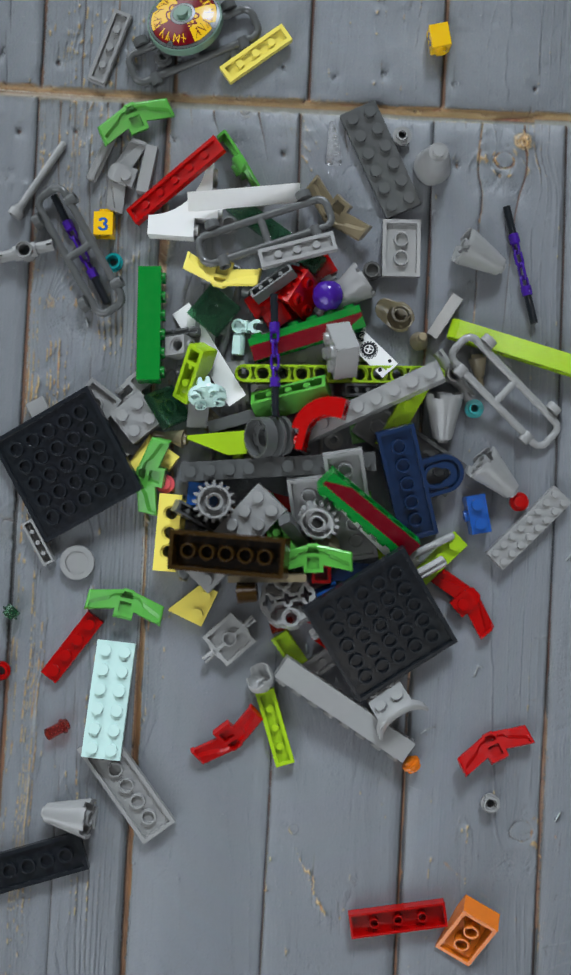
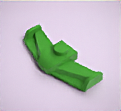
(134, 118)
(240, 165)
(152, 474)
(314, 556)
(125, 603)

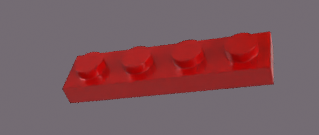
(72, 646)

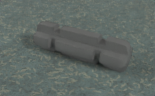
(193, 331)

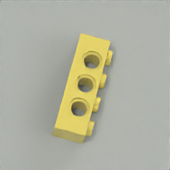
(163, 522)

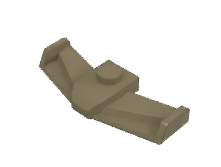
(343, 220)

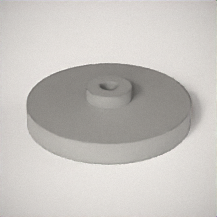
(77, 562)

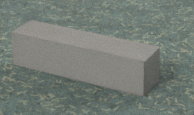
(147, 169)
(444, 316)
(42, 549)

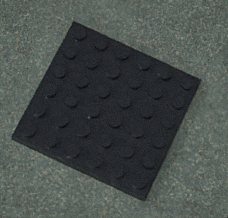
(68, 464)
(380, 623)

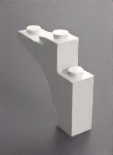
(180, 223)

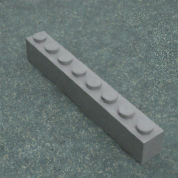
(382, 399)
(342, 707)

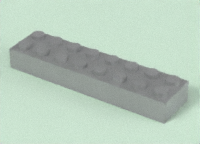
(528, 527)

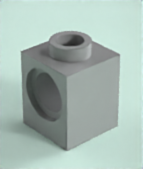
(177, 346)

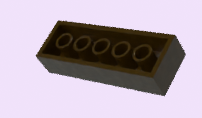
(229, 553)

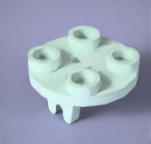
(207, 394)

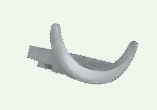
(391, 704)

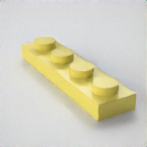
(256, 54)

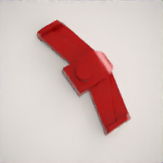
(465, 601)
(228, 736)
(493, 747)

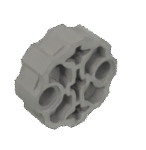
(278, 602)

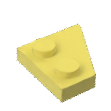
(195, 605)

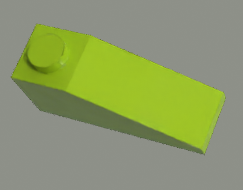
(196, 364)
(228, 443)

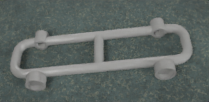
(485, 344)

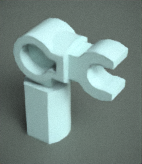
(241, 327)

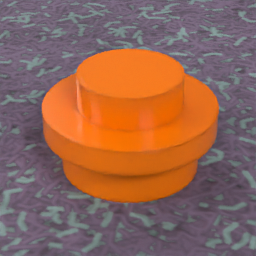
(411, 764)

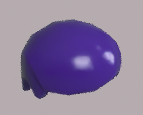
(327, 295)

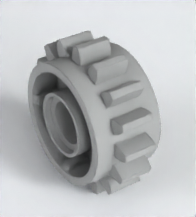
(220, 509)
(315, 528)

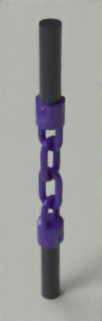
(69, 226)
(515, 240)
(274, 328)

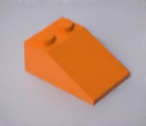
(468, 930)

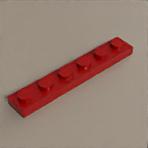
(176, 180)

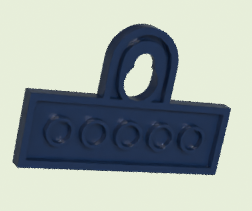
(407, 478)

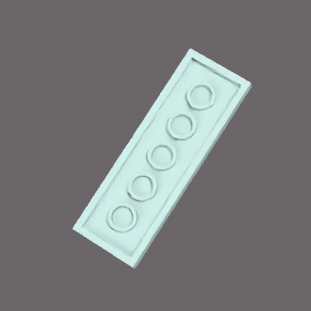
(108, 700)

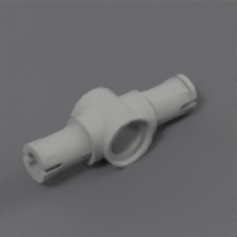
(35, 249)
(461, 384)

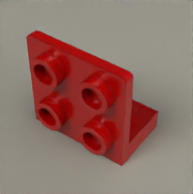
(299, 293)

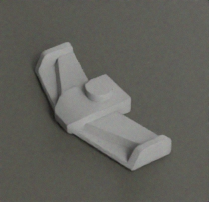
(123, 175)

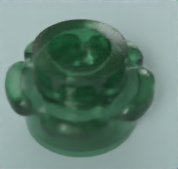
(10, 612)

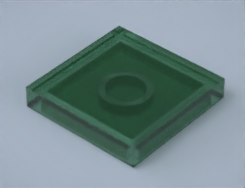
(214, 310)
(166, 408)

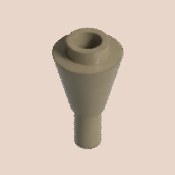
(419, 341)
(478, 366)
(178, 437)

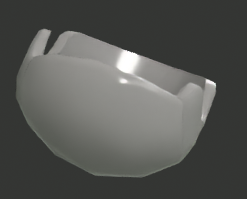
(261, 678)

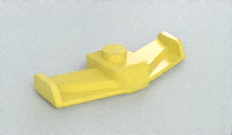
(222, 278)

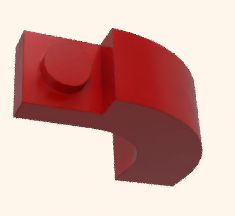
(315, 411)

